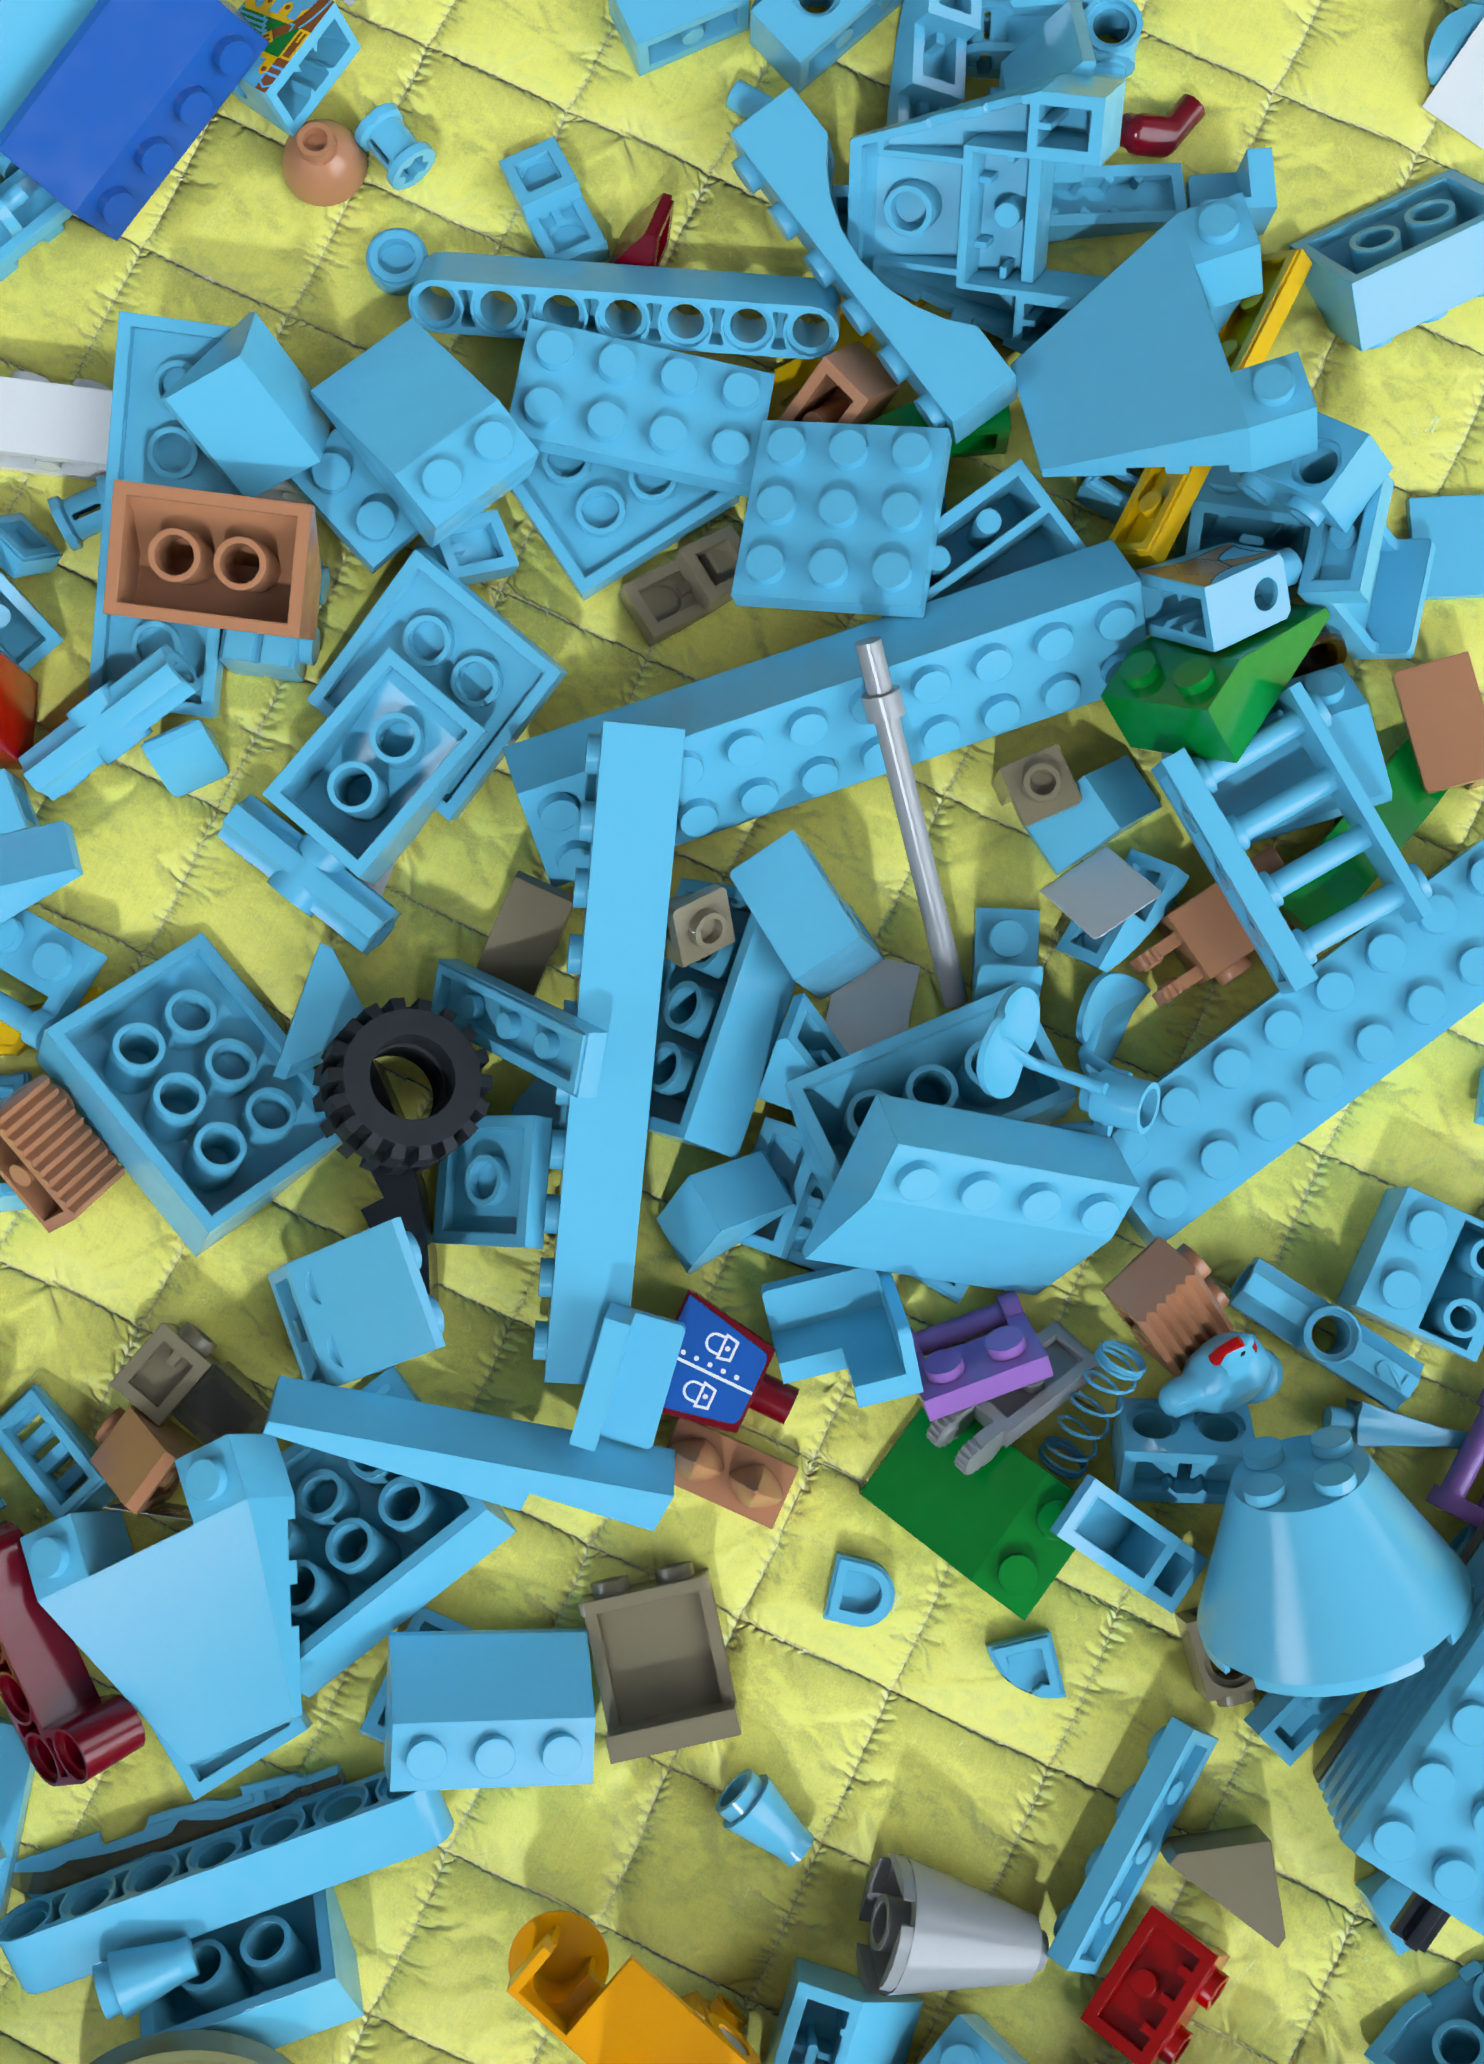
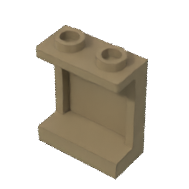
(660, 1662)

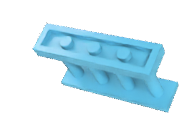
(1258, 896)

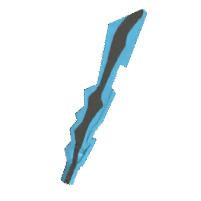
(165, 1830)

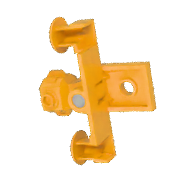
(560, 1978)

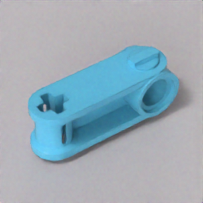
(1012, 26)

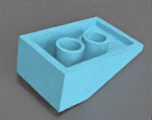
(427, 430)
(377, 767)

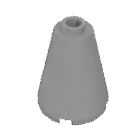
(942, 1933)

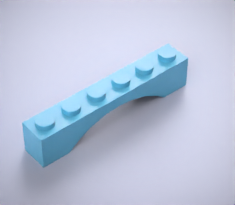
(944, 360)

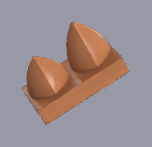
(730, 1472)

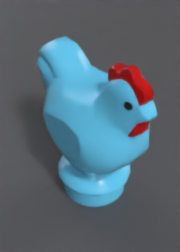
(1223, 1376)

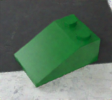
(1208, 700)
(980, 1523)

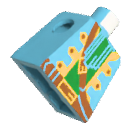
(302, 61)

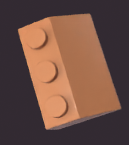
(213, 560)

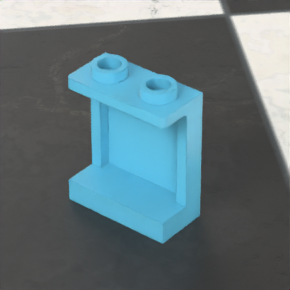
(1369, 581)

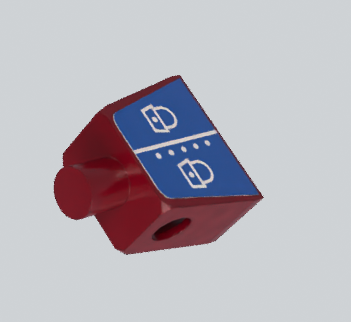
(723, 1371)

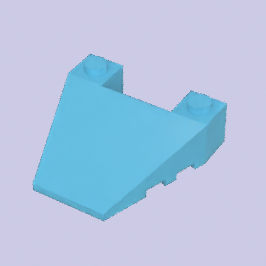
(964, 201)
(1143, 372)
(198, 1620)

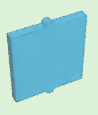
(1457, 531)

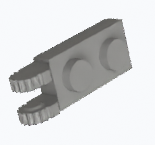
(1018, 1411)

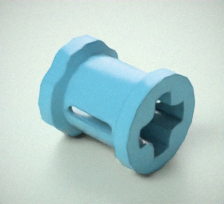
(394, 146)
(67, 513)

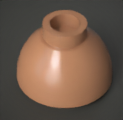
(323, 163)

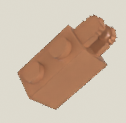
(1205, 938)

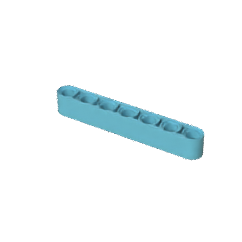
(651, 288)
(221, 1878)

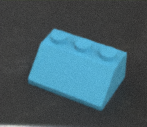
(1399, 260)
(1289, 764)
(488, 1709)
(268, 1976)

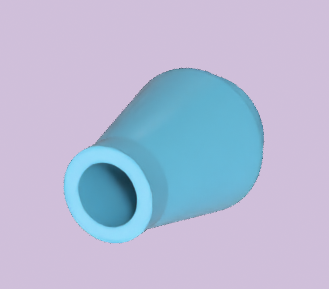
(762, 1816)
(142, 1975)

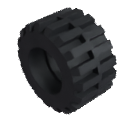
(437, 1050)

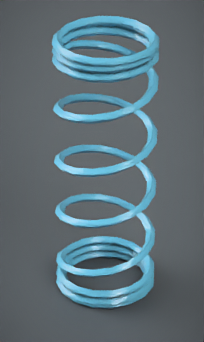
(1116, 1371)

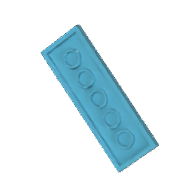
(155, 449)

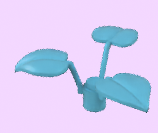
(1106, 1092)

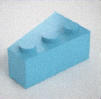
(998, 532)

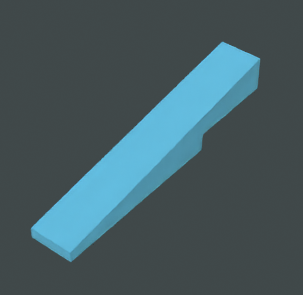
(1105, 203)
(475, 1451)

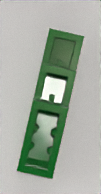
(1352, 878)

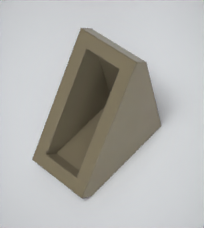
(1234, 1870)

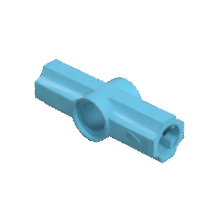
(109, 722)
(308, 874)
(1358, 1352)

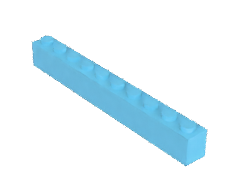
(618, 992)

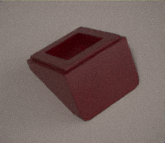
(647, 235)

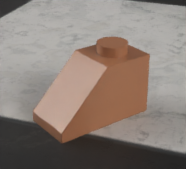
(844, 388)
(140, 1456)

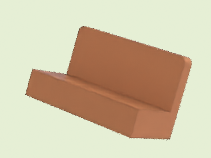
(1443, 721)

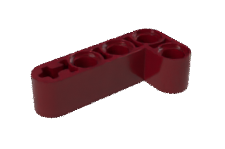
(47, 1687)

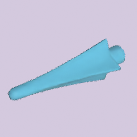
(1381, 1428)

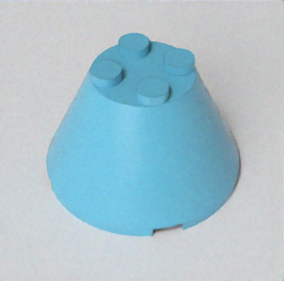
(1326, 1572)

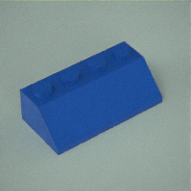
(128, 102)

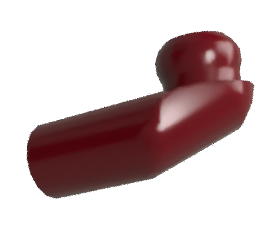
(1160, 134)

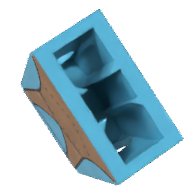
(1218, 594)

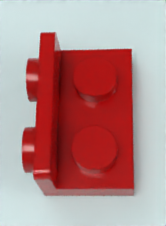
(1157, 1990)

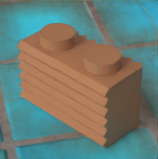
(52, 1154)
(1169, 1303)

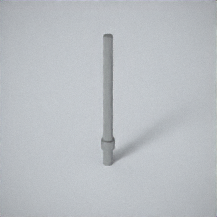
(884, 707)

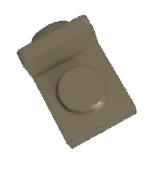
(1037, 786)
(698, 925)
(166, 1370)

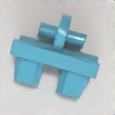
(26, 219)

